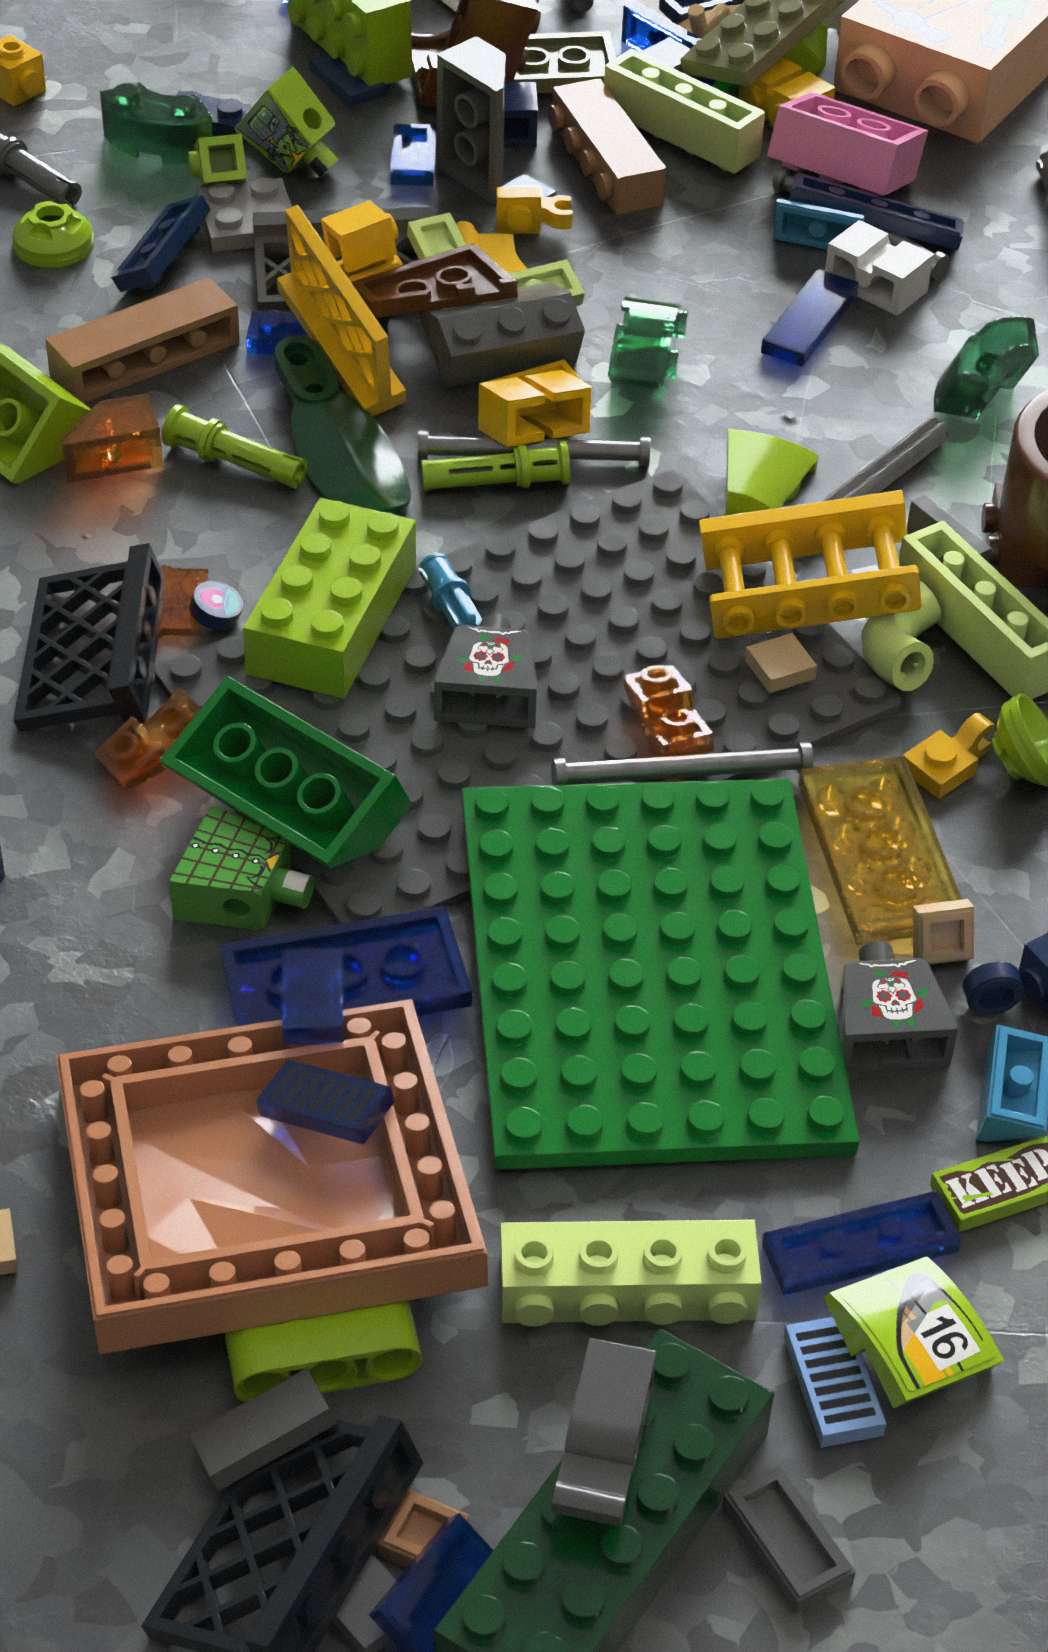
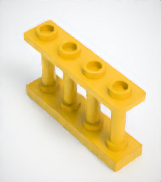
(807, 531)

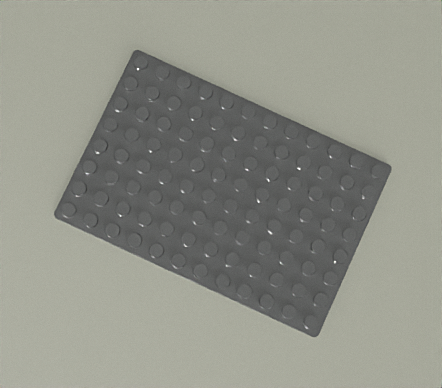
(603, 599)

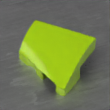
(763, 471)

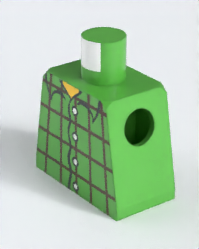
(235, 874)

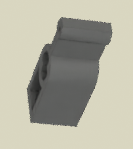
(604, 1432)

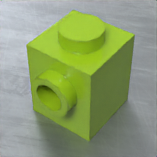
(218, 160)

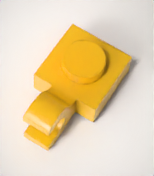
(523, 210)
(947, 762)

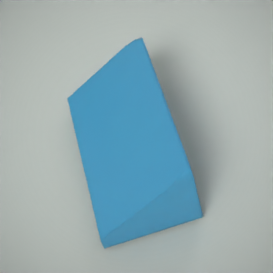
(810, 223)
(1014, 1086)

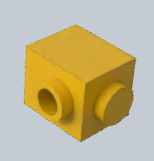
(20, 71)

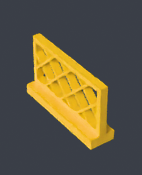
(338, 319)

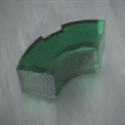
(154, 122)
(646, 342)
(984, 364)

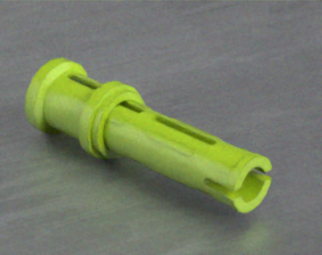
(214, 441)
(437, 476)

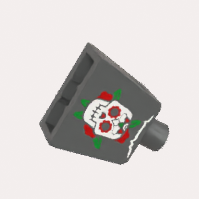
(487, 676)
(893, 1013)

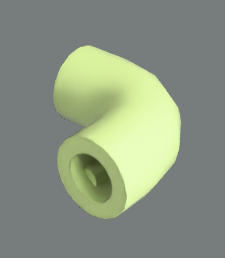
(892, 645)

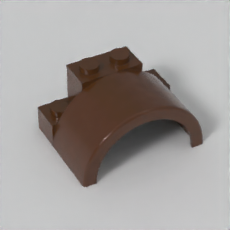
(497, 22)
(1020, 504)

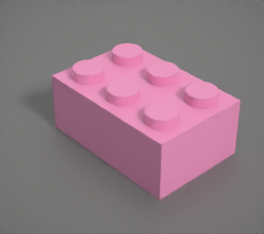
(846, 144)

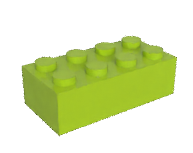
(364, 34)
(330, 598)

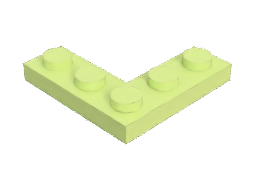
(441, 234)

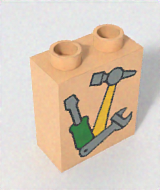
(944, 59)

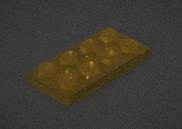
(877, 844)

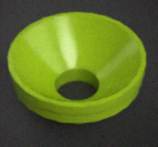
(52, 236)
(1023, 740)

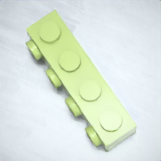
(686, 111)
(982, 609)
(629, 1271)

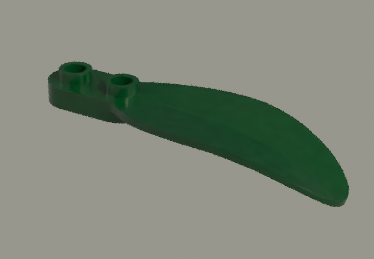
(340, 441)

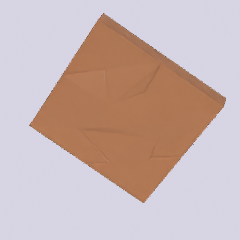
(240, 1221)

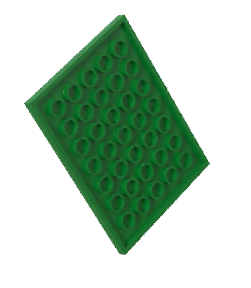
(651, 976)

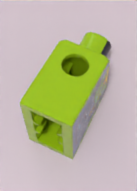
(290, 125)

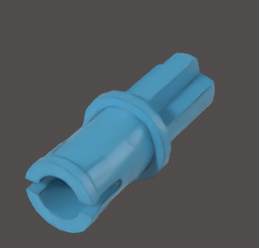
(449, 592)

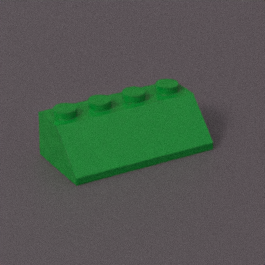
(288, 776)

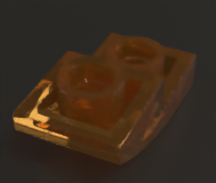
(667, 713)
(136, 749)

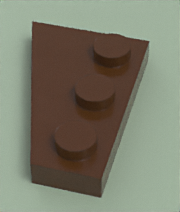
(437, 282)

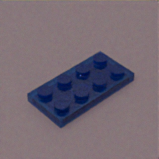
(382, 963)

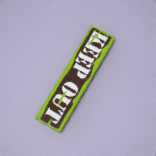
(995, 1184)

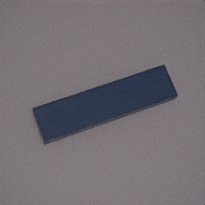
(880, 211)

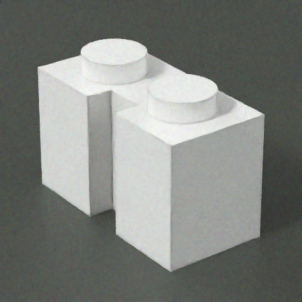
(885, 273)

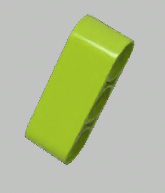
(336, 1348)

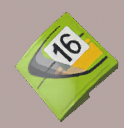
(913, 1330)

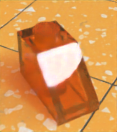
(113, 440)

